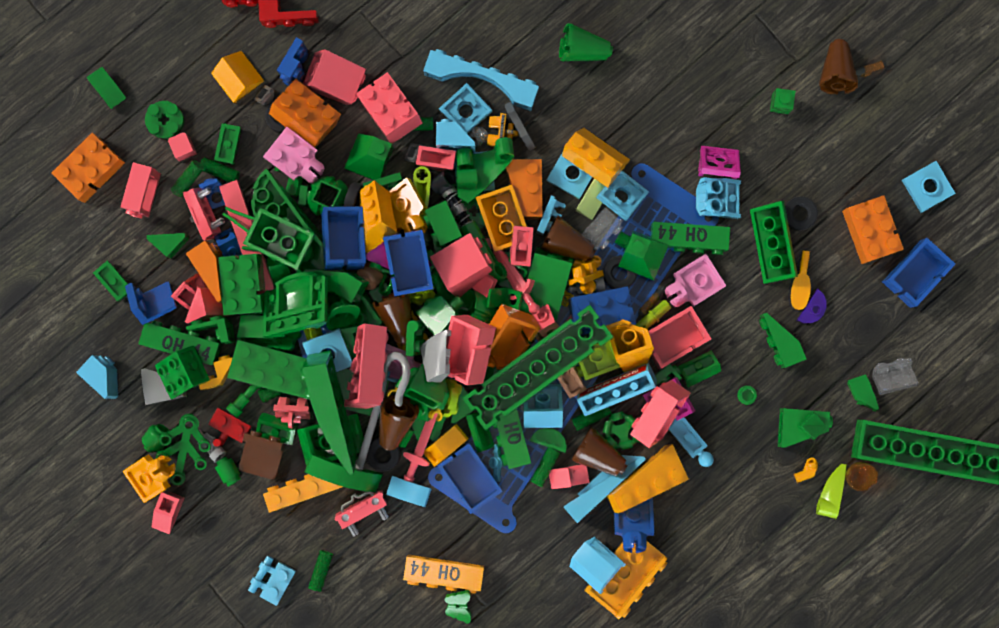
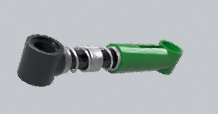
(445, 186)

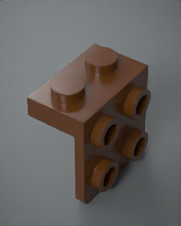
(261, 455)

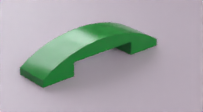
(335, 473)

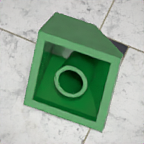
(369, 156)
(643, 255)

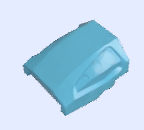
(718, 197)
(596, 564)

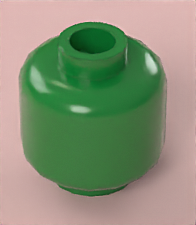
(151, 438)

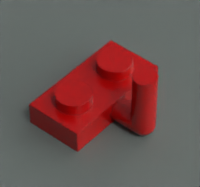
(229, 426)

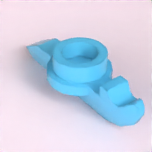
(496, 463)

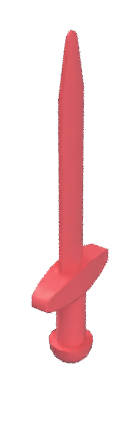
(416, 457)

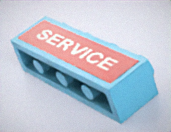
(617, 389)

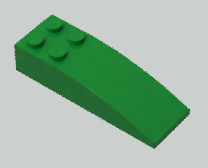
(328, 405)

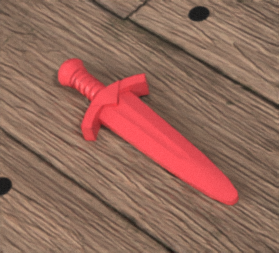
(517, 281)

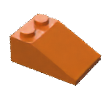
(205, 260)

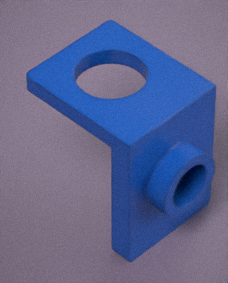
(214, 185)
(230, 245)

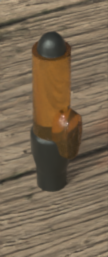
(867, 70)
(651, 301)

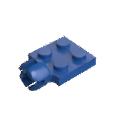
(635, 526)

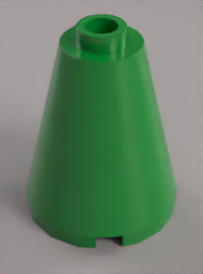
(583, 45)

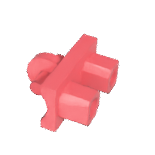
(290, 413)

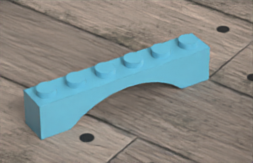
(444, 67)

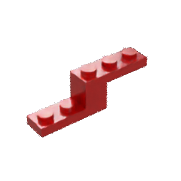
(271, 14)

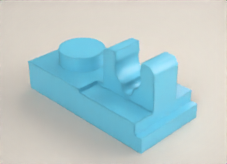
(545, 223)

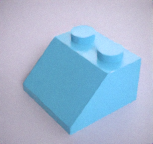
(452, 136)
(100, 375)
(544, 408)

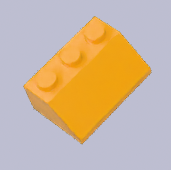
(594, 157)
(377, 214)
(500, 214)

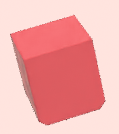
(182, 146)

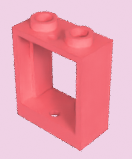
(140, 190)

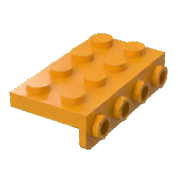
(630, 579)

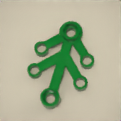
(184, 446)

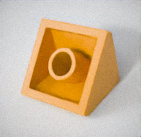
(236, 75)

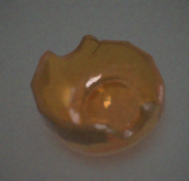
(861, 476)

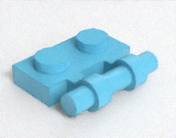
(277, 583)

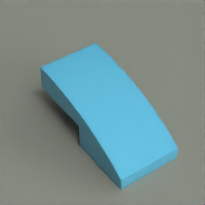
(408, 491)

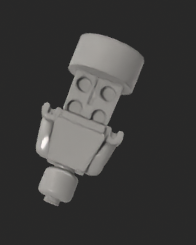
(600, 286)
(215, 453)

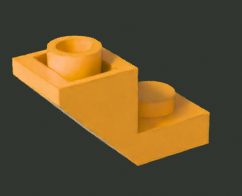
(222, 369)
(445, 445)

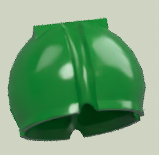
(316, 188)
(476, 306)

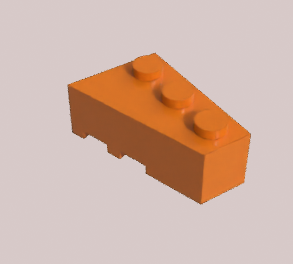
(526, 179)

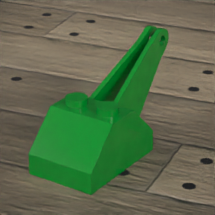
(275, 236)

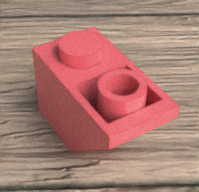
(166, 511)

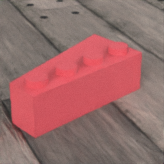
(368, 367)

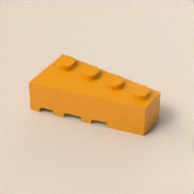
(654, 477)

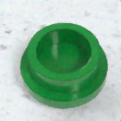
(747, 395)

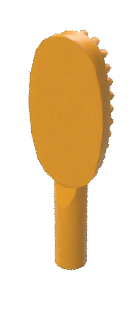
(801, 285)

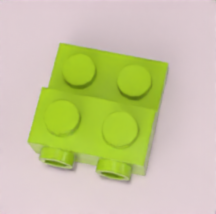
(599, 362)

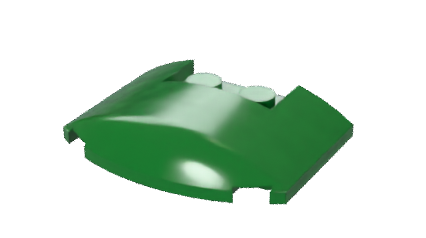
(295, 304)

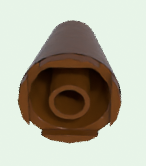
(838, 69)
(567, 242)
(395, 314)
(395, 421)
(599, 454)

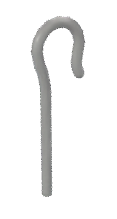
(376, 410)

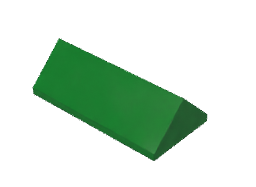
(773, 242)

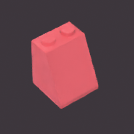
(334, 77)
(462, 264)

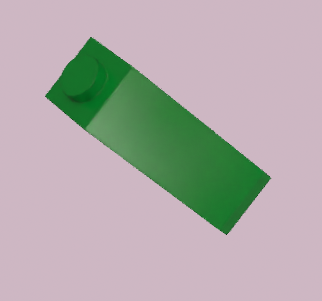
(790, 432)

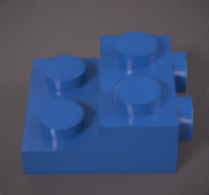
(291, 64)

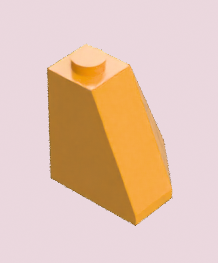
(630, 344)

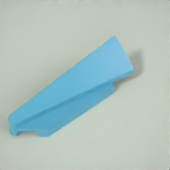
(599, 488)

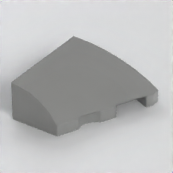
(436, 357)
(154, 389)

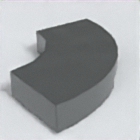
(519, 126)

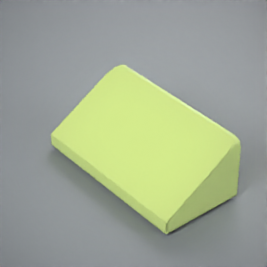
(590, 204)

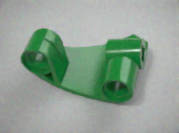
(480, 170)

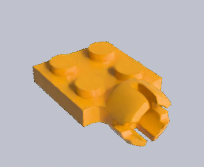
(408, 207)
(150, 476)

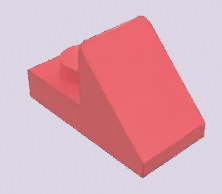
(521, 246)
(568, 476)

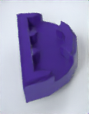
(814, 309)

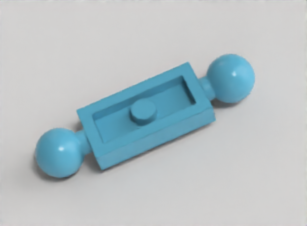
(691, 441)

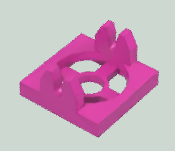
(730, 156)

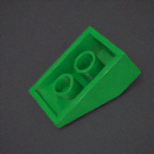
(314, 441)

